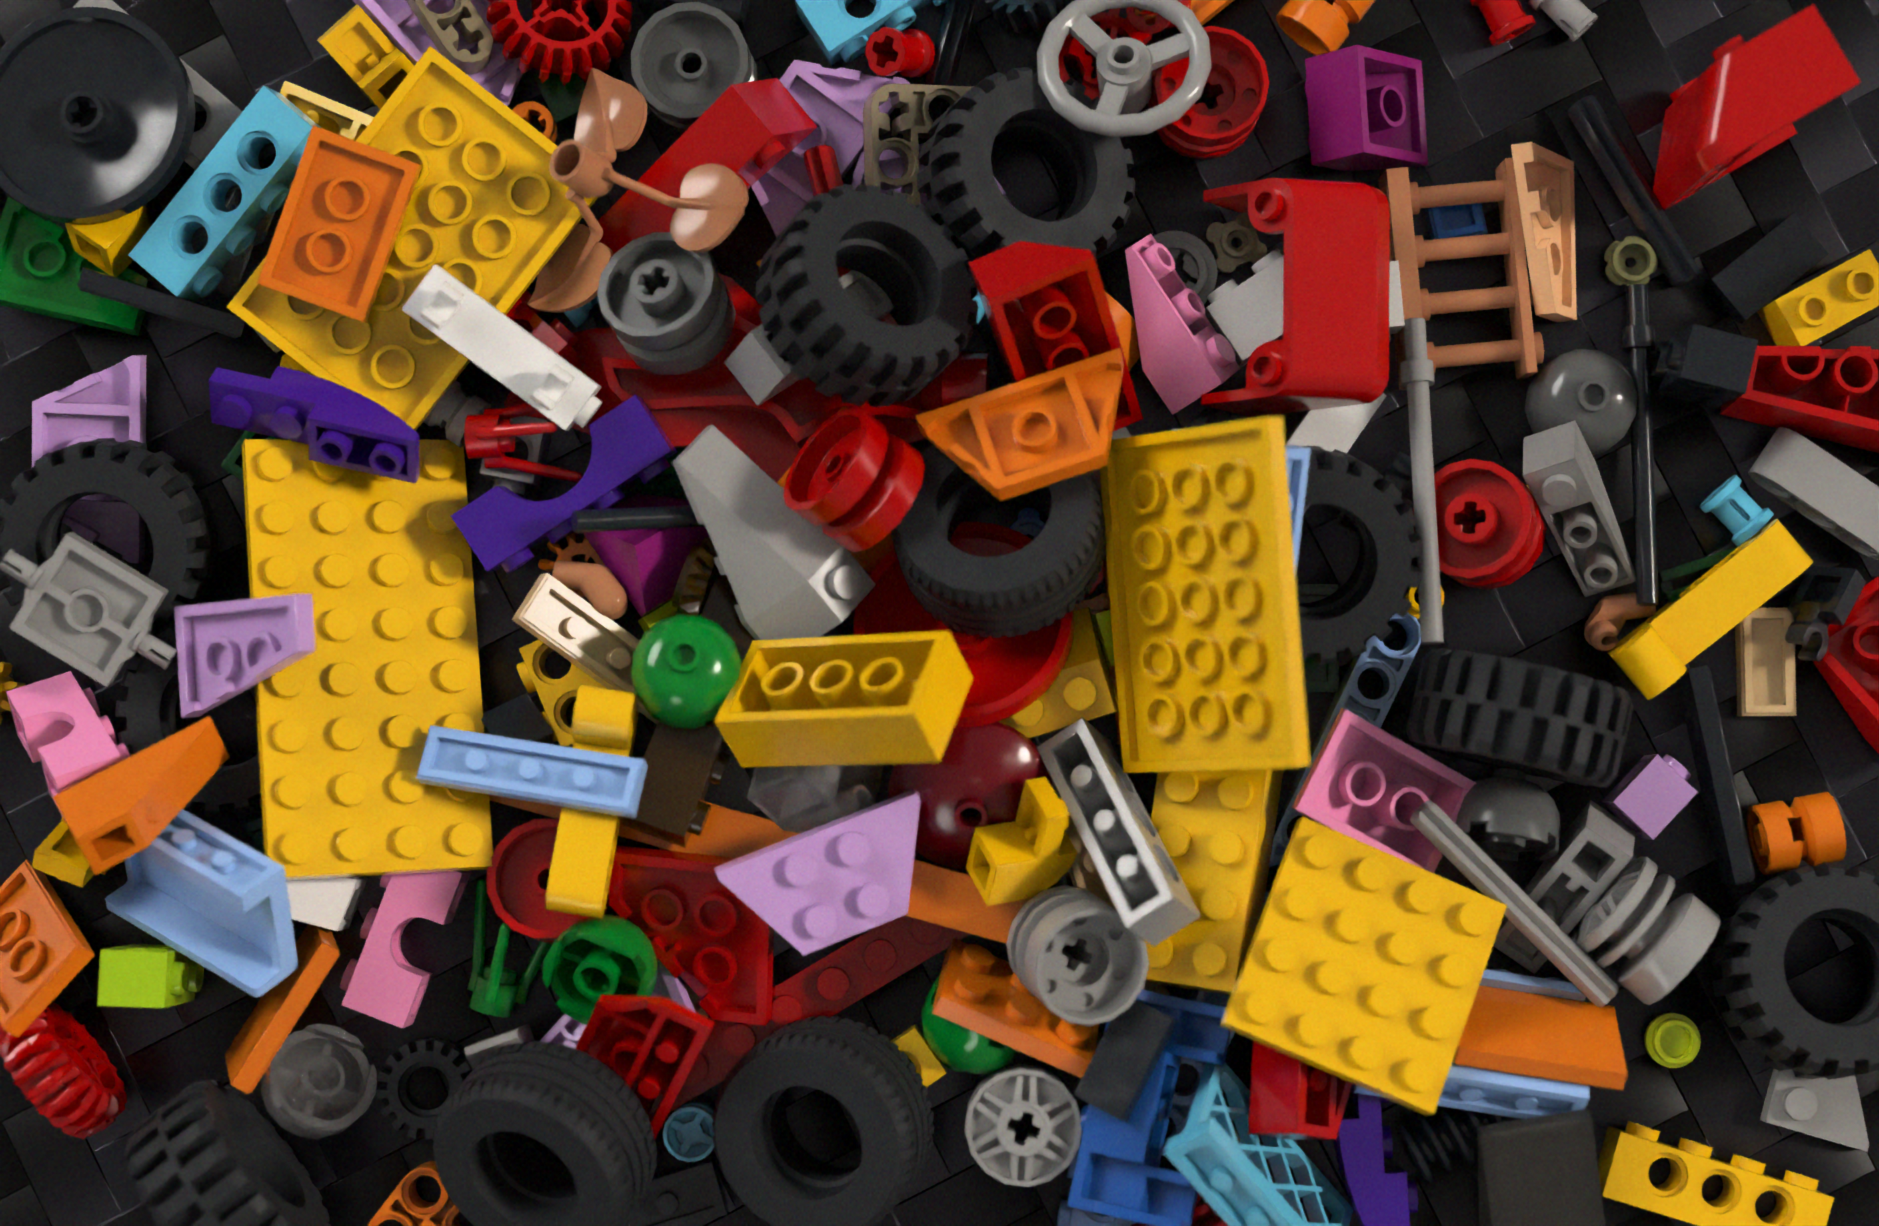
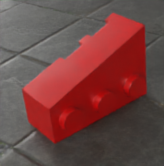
(1294, 1098)

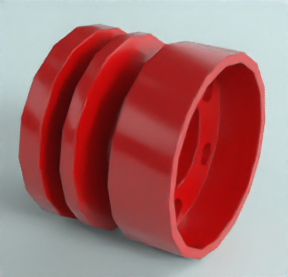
(1240, 89)

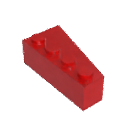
(742, 130)
(1814, 393)

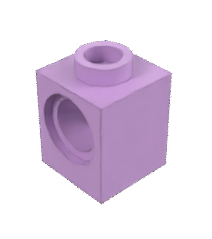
(1651, 795)

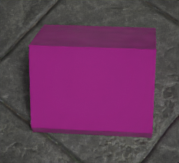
(648, 559)

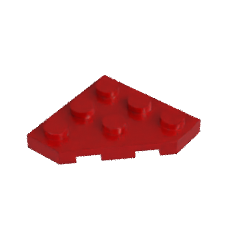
(698, 929)

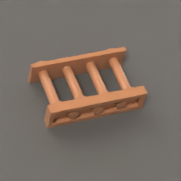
(1413, 251)

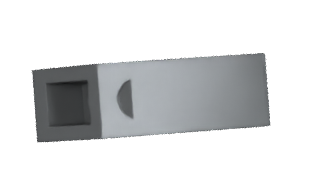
(1577, 507)

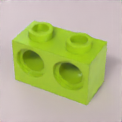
(147, 976)

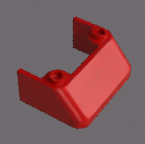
(1747, 103)
(1332, 296)

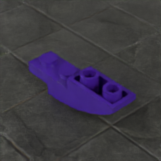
(330, 418)
(1375, 1191)

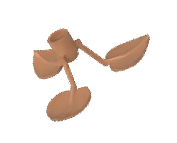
(608, 123)

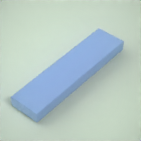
(532, 771)

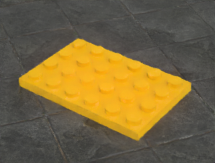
(476, 211)
(1204, 599)

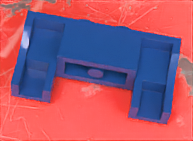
(1121, 1160)

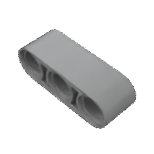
(1820, 489)

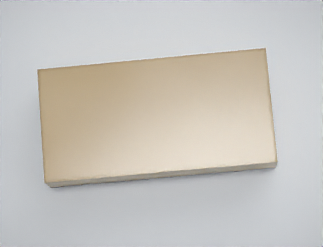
(1765, 664)

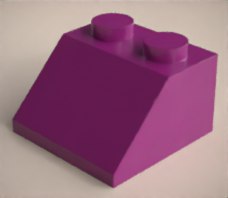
(1365, 110)

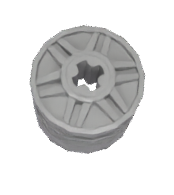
(1655, 938)
(1094, 977)
(1005, 1096)

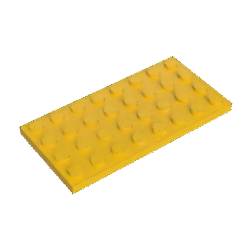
(389, 661)

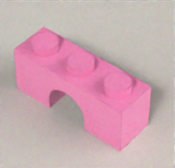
(64, 731)
(382, 978)

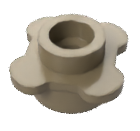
(1228, 256)

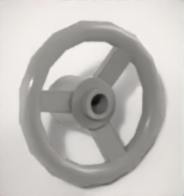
(1124, 68)

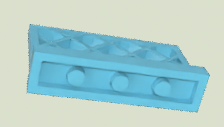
(1236, 1175)

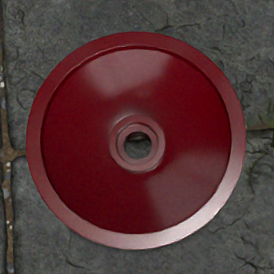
(978, 770)

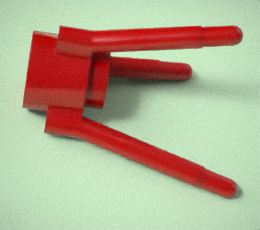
(494, 434)

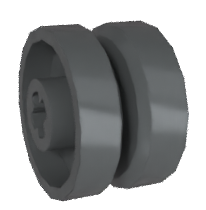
(673, 47)
(666, 304)

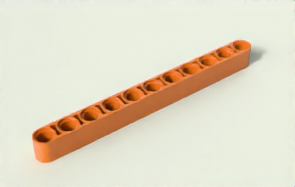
(935, 892)

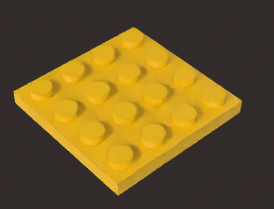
(1364, 966)

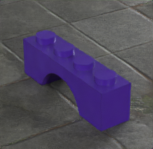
(624, 447)

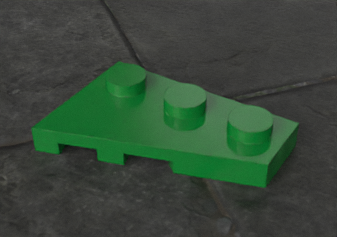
(43, 272)

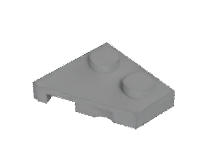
(1817, 1108)

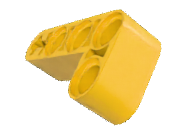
(1710, 607)
(588, 839)

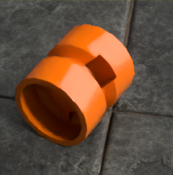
(1320, 24)
(1805, 831)

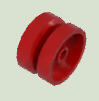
(854, 479)
(1504, 543)
(519, 878)

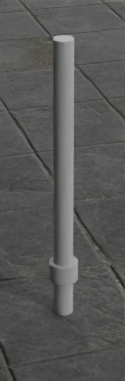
(1417, 376)

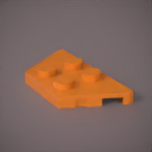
(1033, 428)

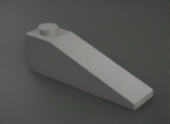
(778, 564)

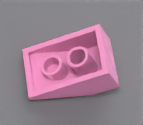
(1371, 786)

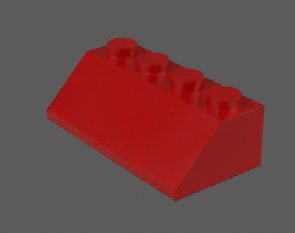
(1049, 313)

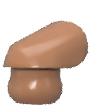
(596, 584)
(1609, 618)

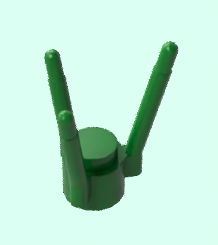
(495, 985)

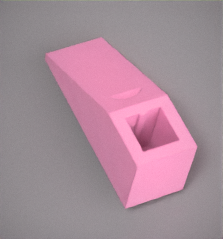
(1175, 337)

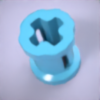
(1731, 502)

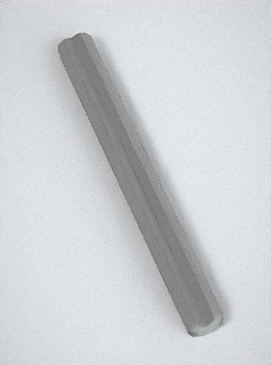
(1520, 907)

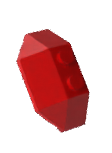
(647, 1045)

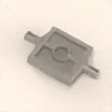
(88, 609)

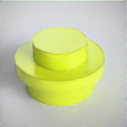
(1672, 1040)

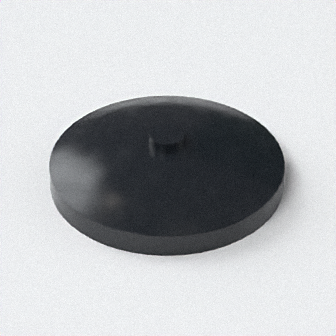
(91, 115)

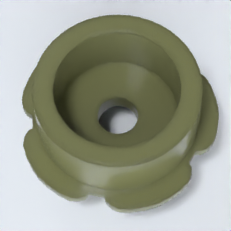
(1640, 252)

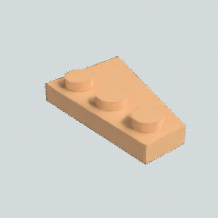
(1548, 226)

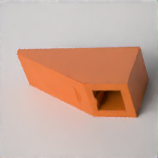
(139, 797)

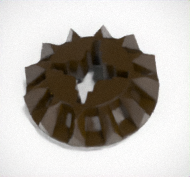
(696, 579)

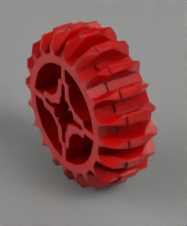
(559, 35)
(64, 1073)

